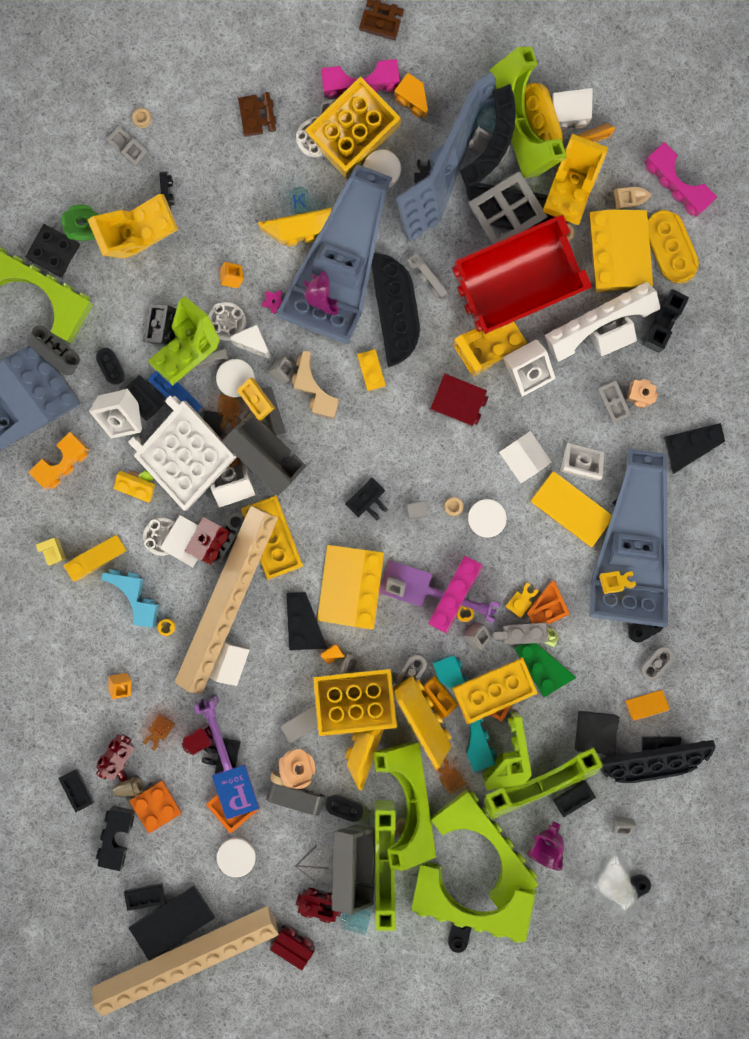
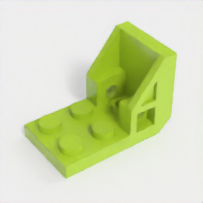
(193, 343)
(503, 772)

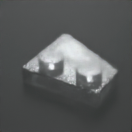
(617, 885)

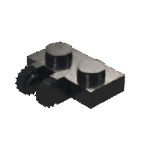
(365, 498)
(232, 748)

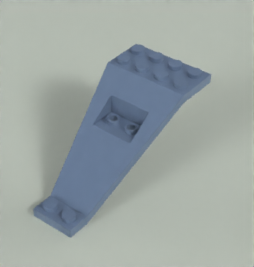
(426, 201)
(348, 240)
(30, 395)
(638, 523)

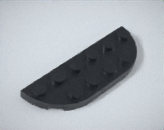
(492, 207)
(396, 308)
(657, 762)

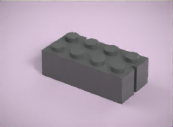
(262, 453)
(353, 862)

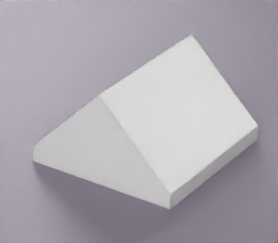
(252, 341)
(525, 457)
(583, 462)
(178, 539)
(229, 664)

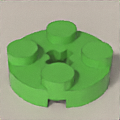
(72, 217)

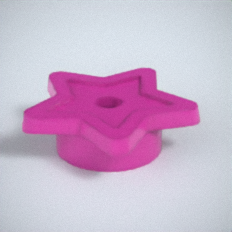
(268, 302)

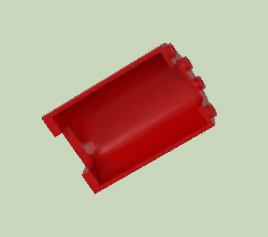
(520, 275)

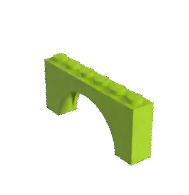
(532, 152)
(68, 307)
(515, 797)
(466, 814)
(417, 839)
(384, 875)
(434, 900)

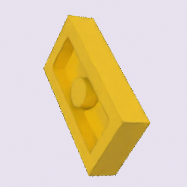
(371, 370)
(255, 399)
(134, 486)

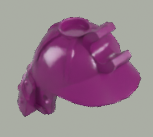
(318, 294)
(548, 855)

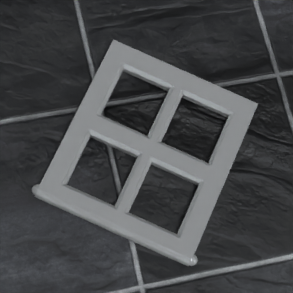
(506, 209)

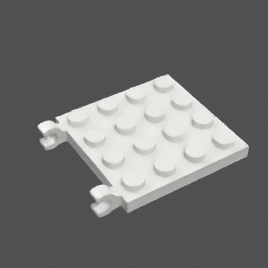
(183, 454)

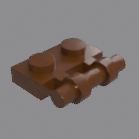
(381, 24)
(251, 117)

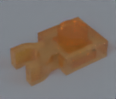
(228, 408)
(160, 730)
(450, 778)

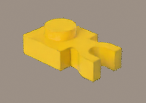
(614, 582)
(520, 602)

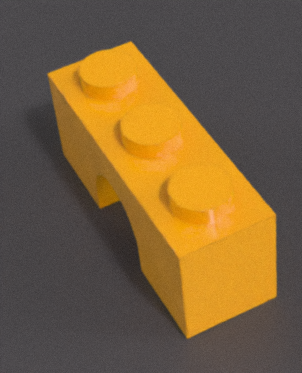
(72, 450)

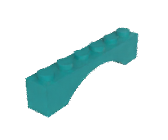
(477, 750)

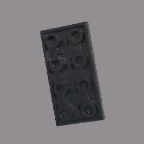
(171, 922)

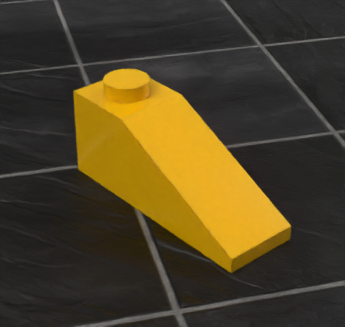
(94, 558)

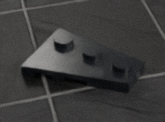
(690, 445)
(302, 624)

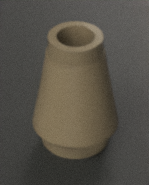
(129, 787)

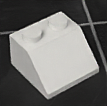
(573, 108)
(613, 335)
(529, 367)
(117, 413)
(233, 485)

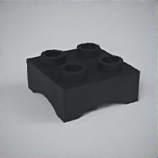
(52, 250)
(596, 732)

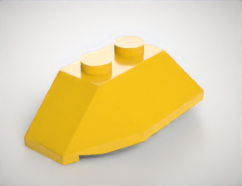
(297, 227)
(361, 755)

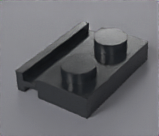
(147, 398)

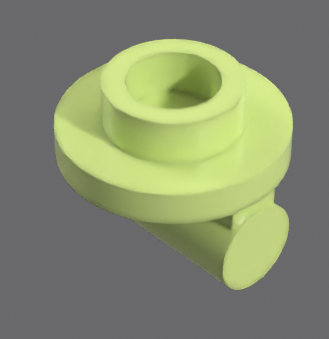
(553, 637)

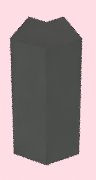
(273, 420)

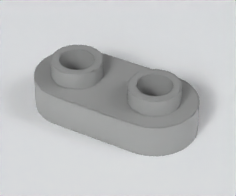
(656, 663)
(411, 670)

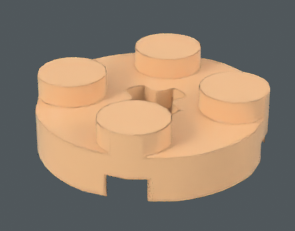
(287, 769)

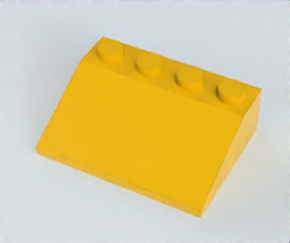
(353, 127)
(620, 249)
(350, 586)
(354, 702)
(423, 720)

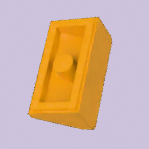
(598, 133)
(441, 699)
(647, 705)

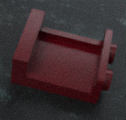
(459, 400)

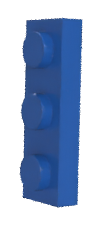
(173, 390)

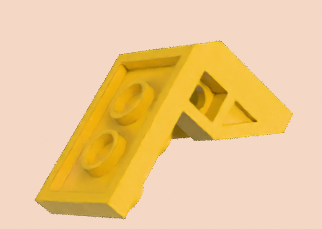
(575, 179)
(130, 232)
(484, 350)

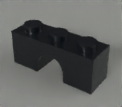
(661, 327)
(111, 854)

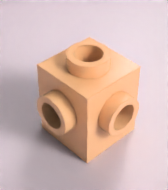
(635, 393)

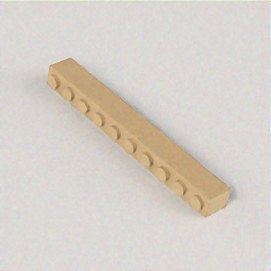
(226, 600)
(184, 961)

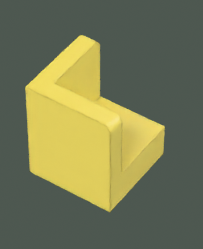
(52, 551)

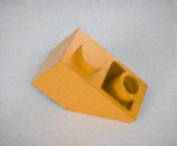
(412, 94)

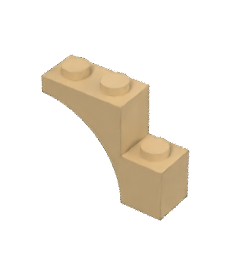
(322, 404)

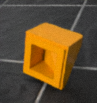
(231, 275)
(332, 654)
(119, 685)

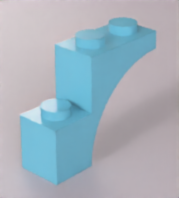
(143, 611)

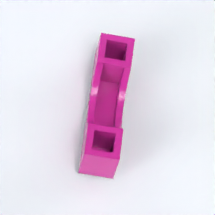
(383, 78)
(662, 164)
(455, 594)

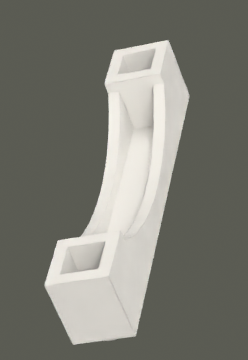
(638, 301)

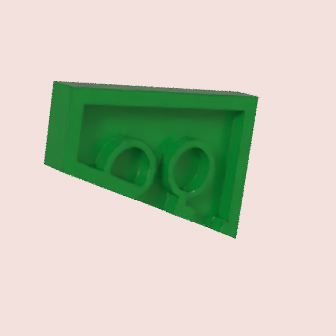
(543, 668)

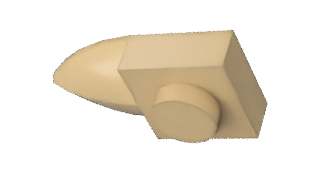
(630, 197)

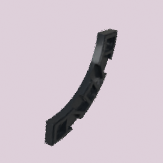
(499, 142)

